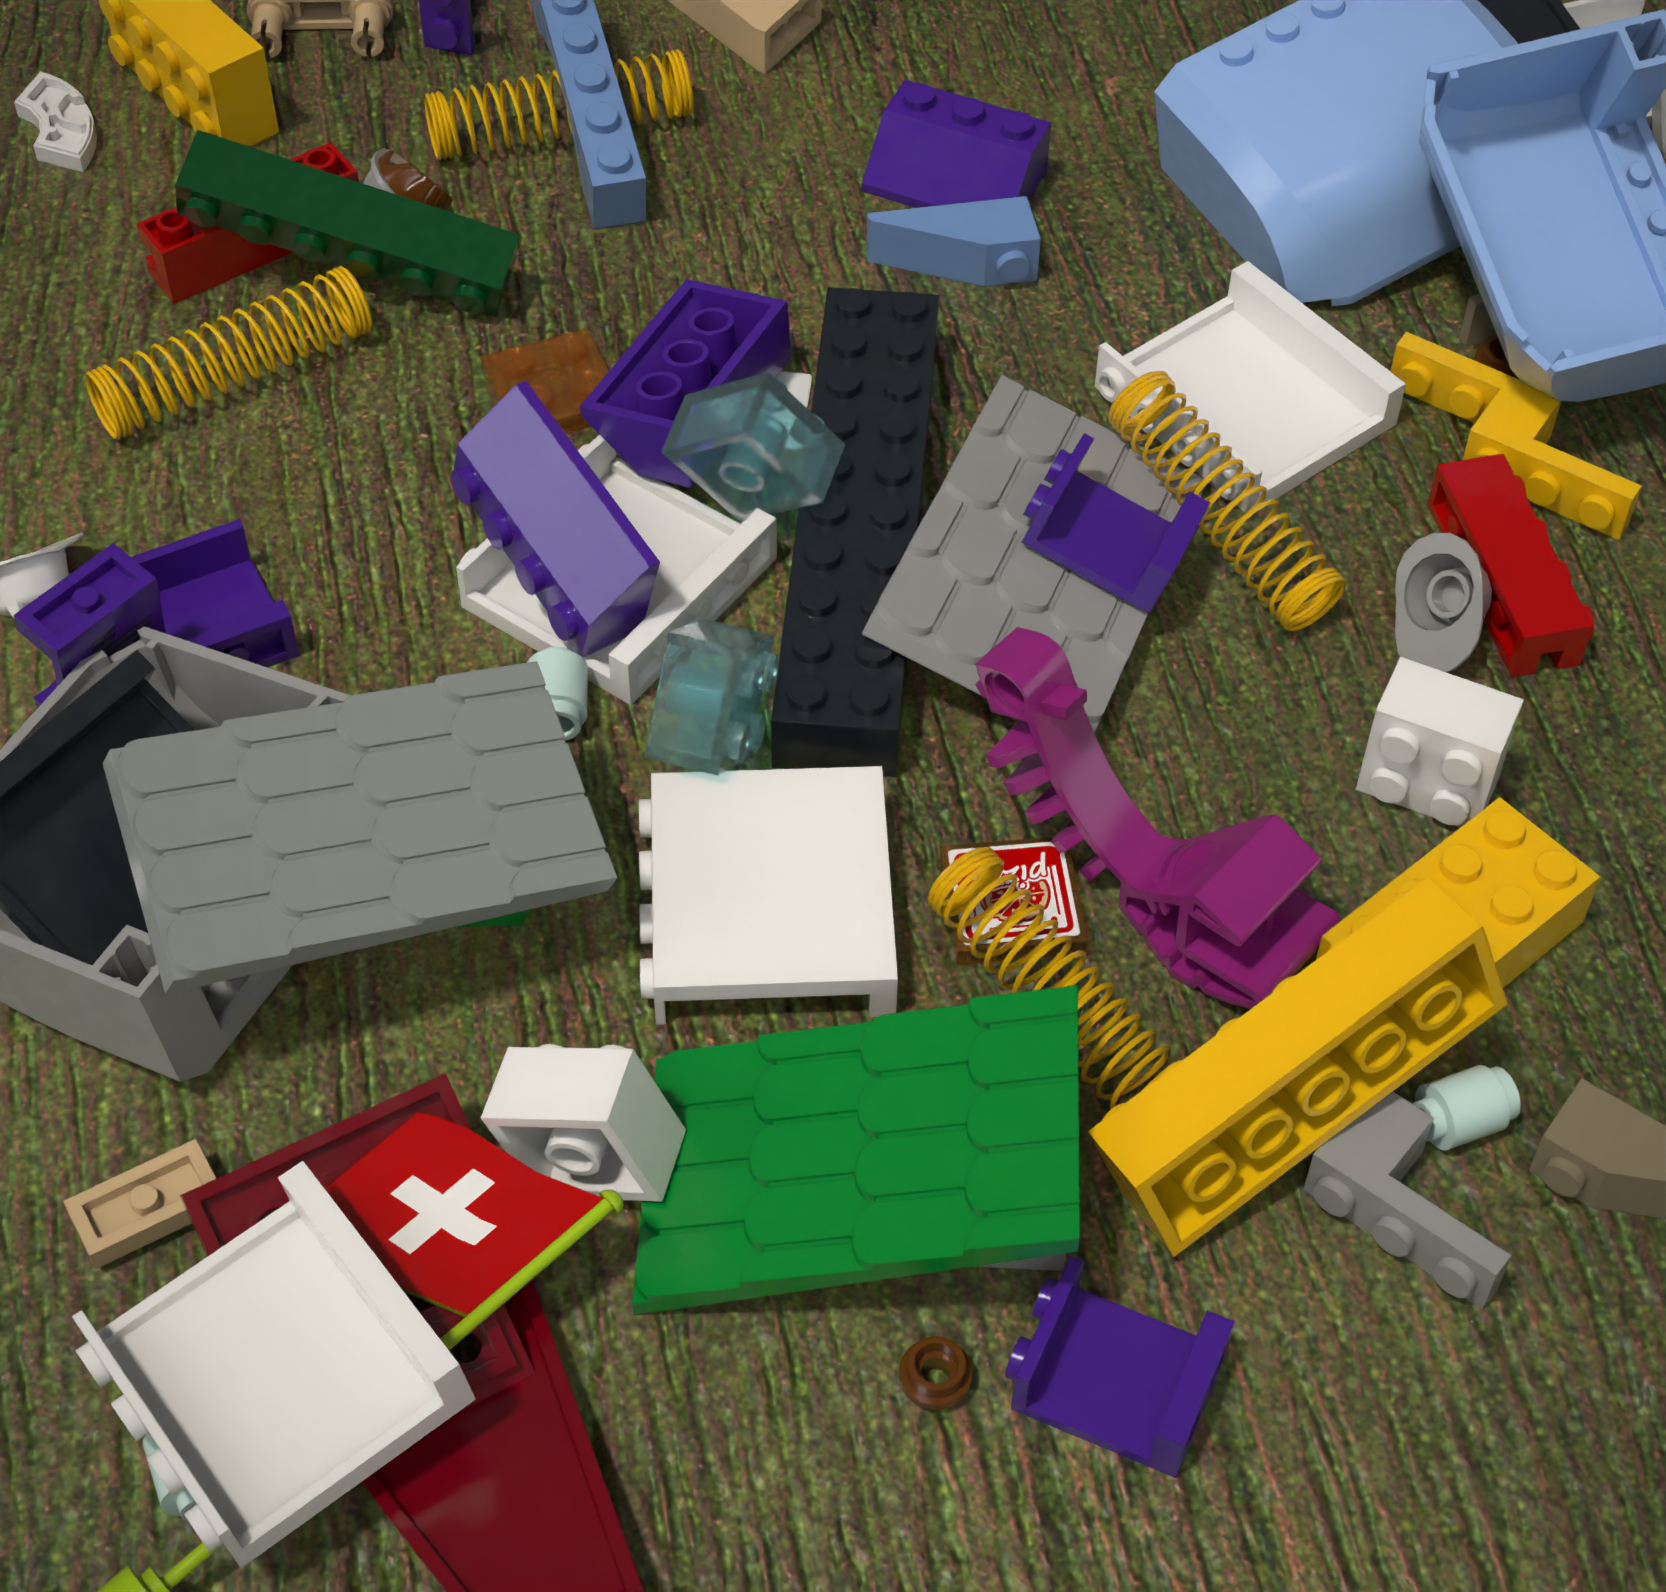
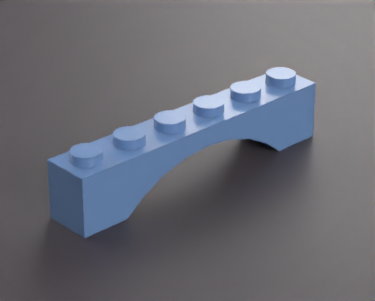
(596, 111)

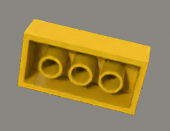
(196, 64)
(1507, 878)

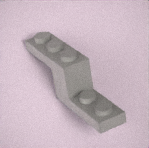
(1360, 1180)

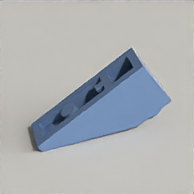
(960, 241)

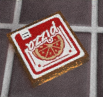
(1051, 883)

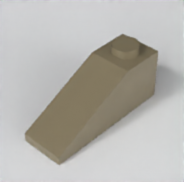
(1604, 1154)

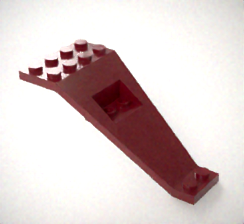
(511, 1480)

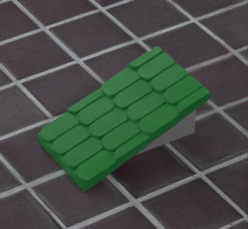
(869, 1153)

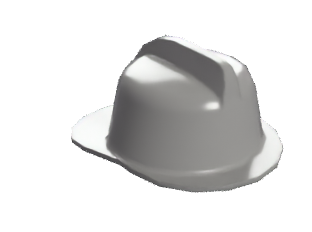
(1440, 601)

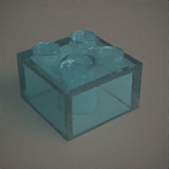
(753, 447)
(711, 696)

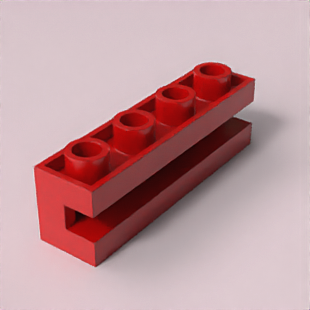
(196, 257)
(1532, 589)

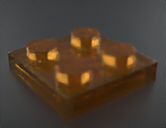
(557, 369)

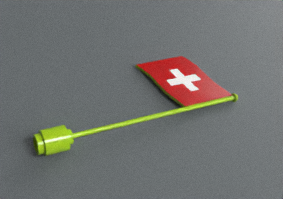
(452, 1229)

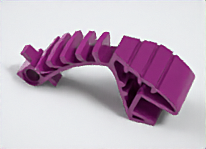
(1209, 906)

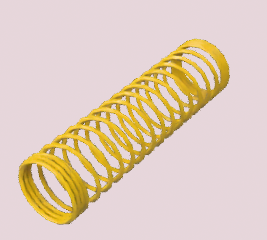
(440, 118)
(116, 409)
(1292, 601)
(987, 870)

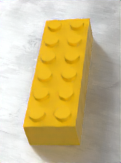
(1300, 1065)

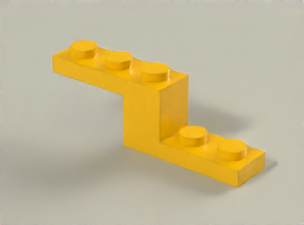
(1516, 423)

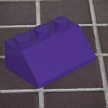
(954, 150)

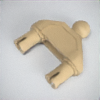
(363, 16)

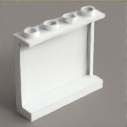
(1267, 380)
(700, 574)
(767, 887)
(276, 1372)

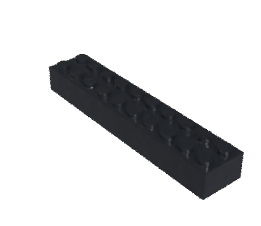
(873, 389)

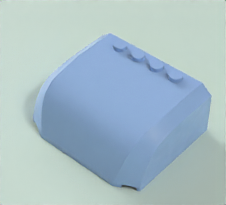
(1310, 139)
(1561, 200)

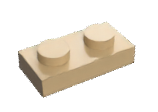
(138, 1204)

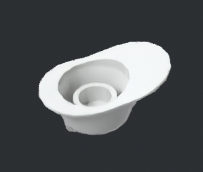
(32, 575)

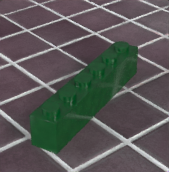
(345, 224)

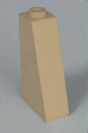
(755, 29)

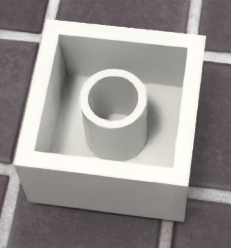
(1437, 743)
(586, 1119)

